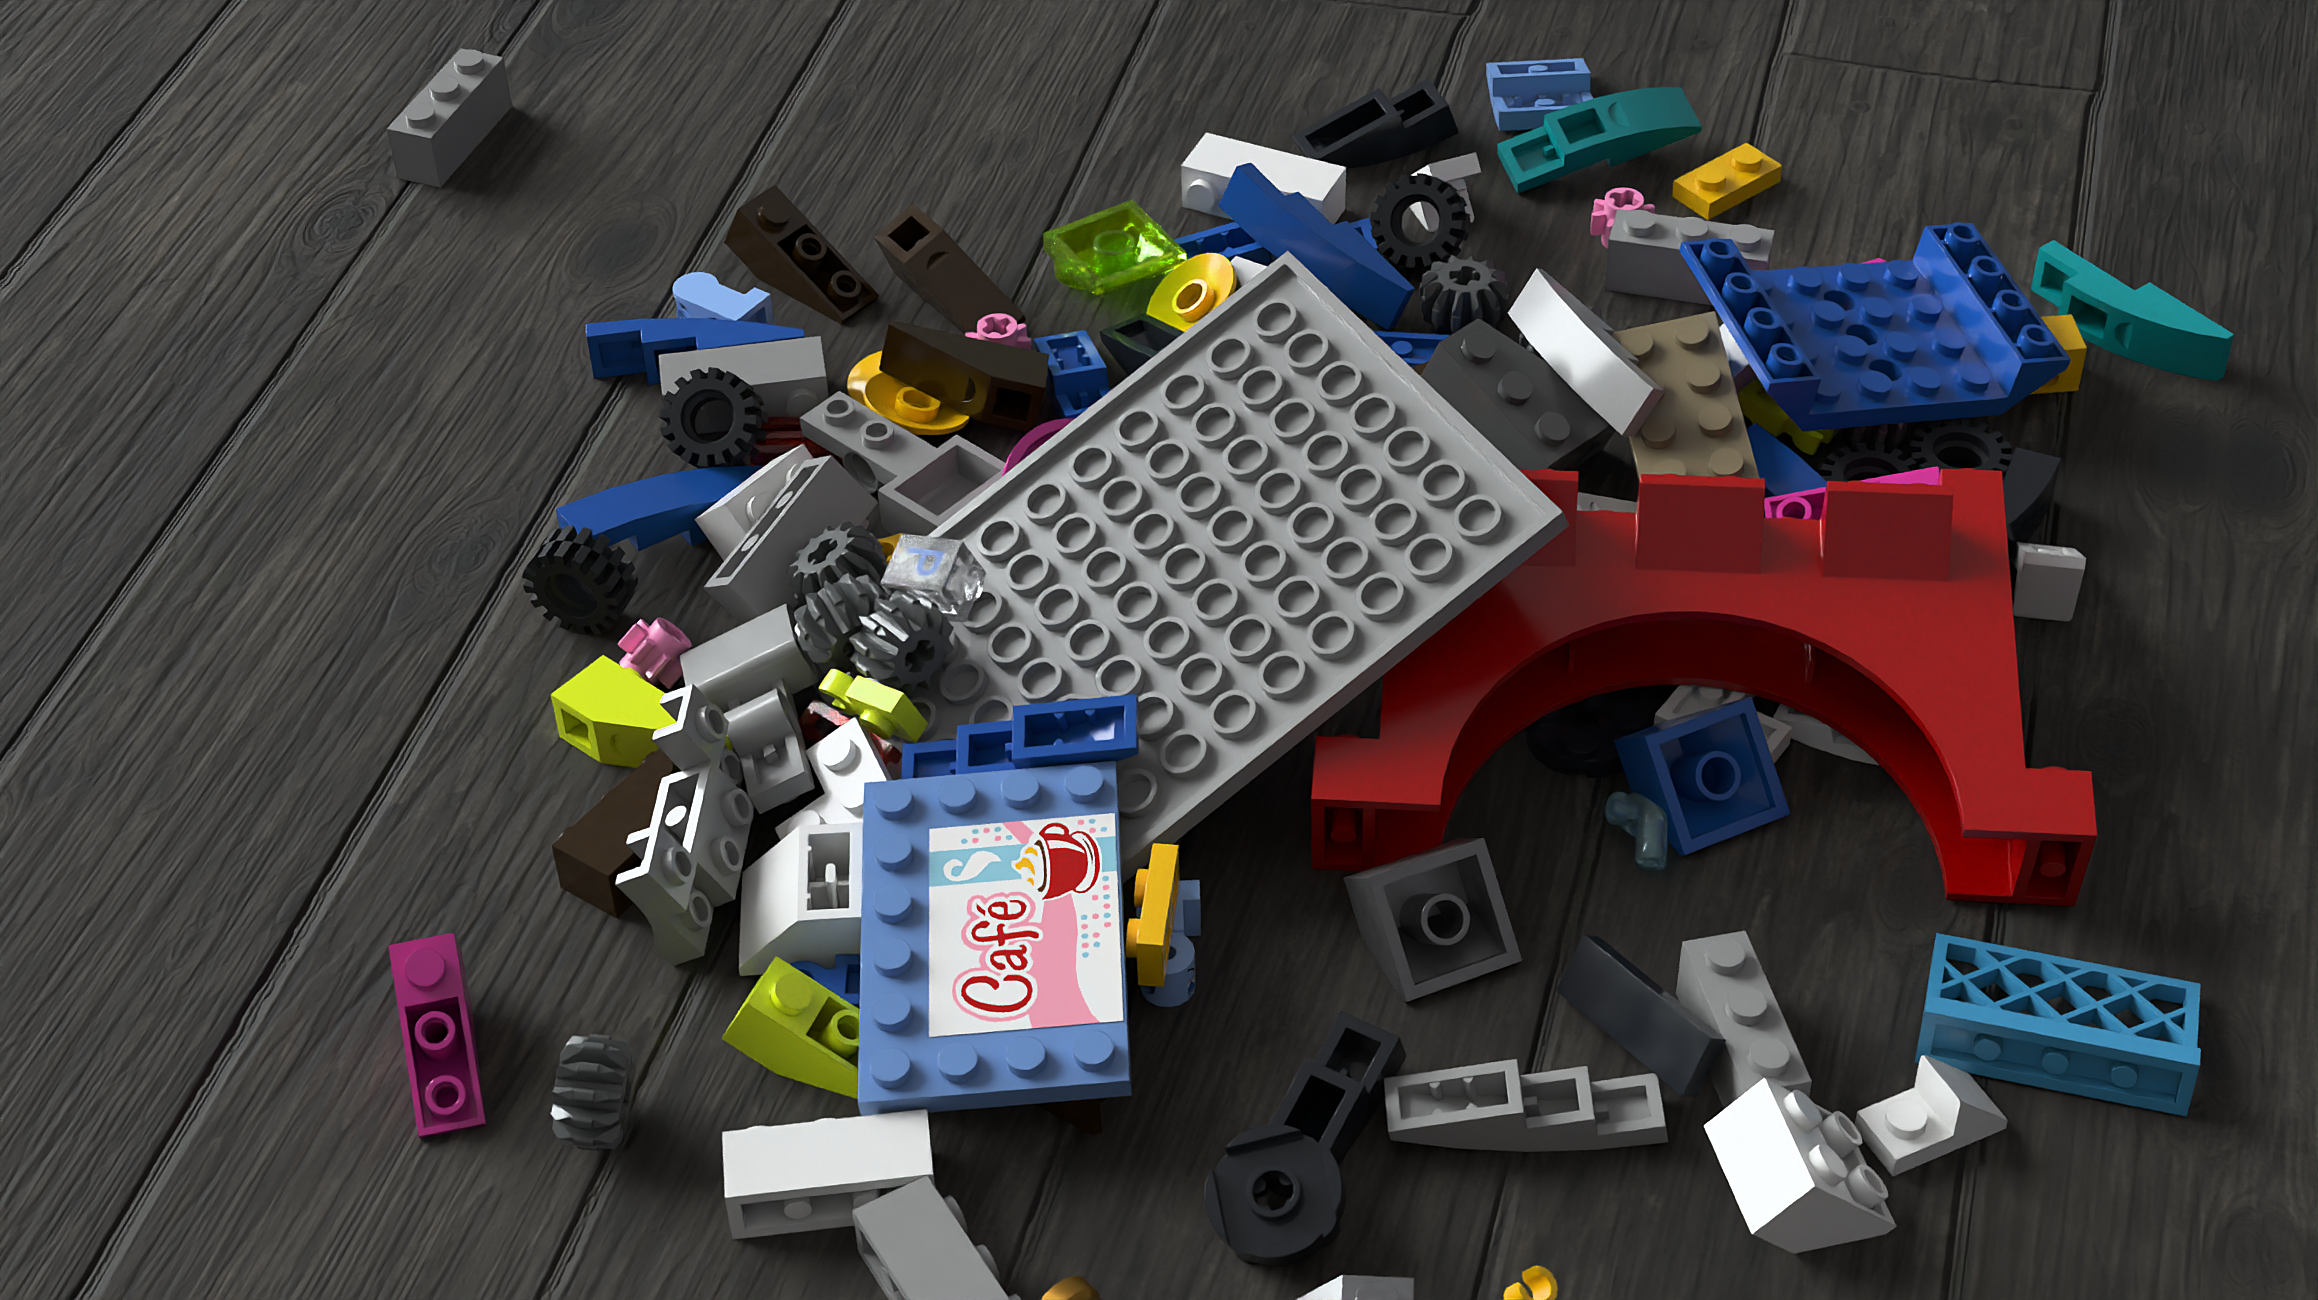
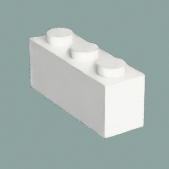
(1215, 158)
(820, 1170)

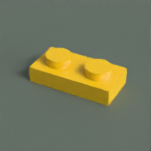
(1727, 181)
(1157, 895)

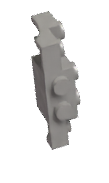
(696, 830)

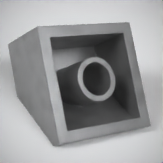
(1434, 917)

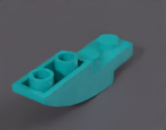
(1598, 130)
(2132, 323)

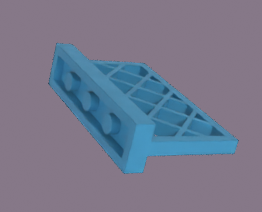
(2057, 1048)

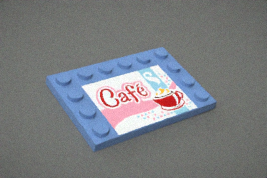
(992, 941)

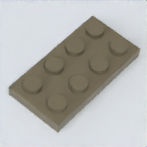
(1699, 417)

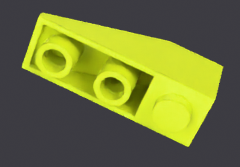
(611, 713)
(799, 1030)

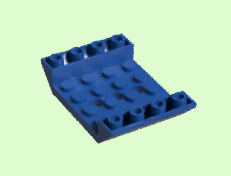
(1884, 337)

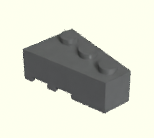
(1515, 400)

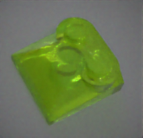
(1111, 250)

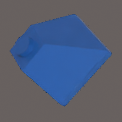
(1706, 774)

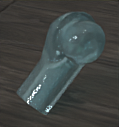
(1645, 822)

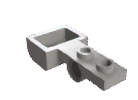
(918, 480)
(752, 682)

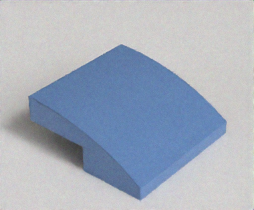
(1530, 89)

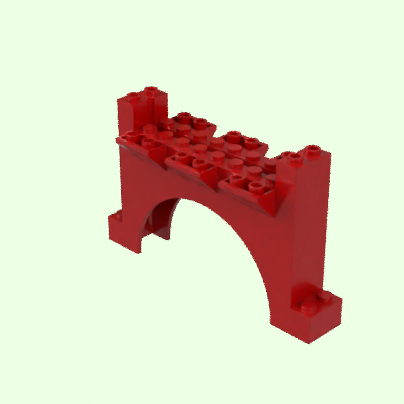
(1869, 620)

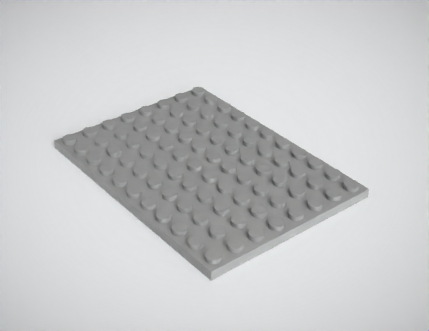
(1231, 545)

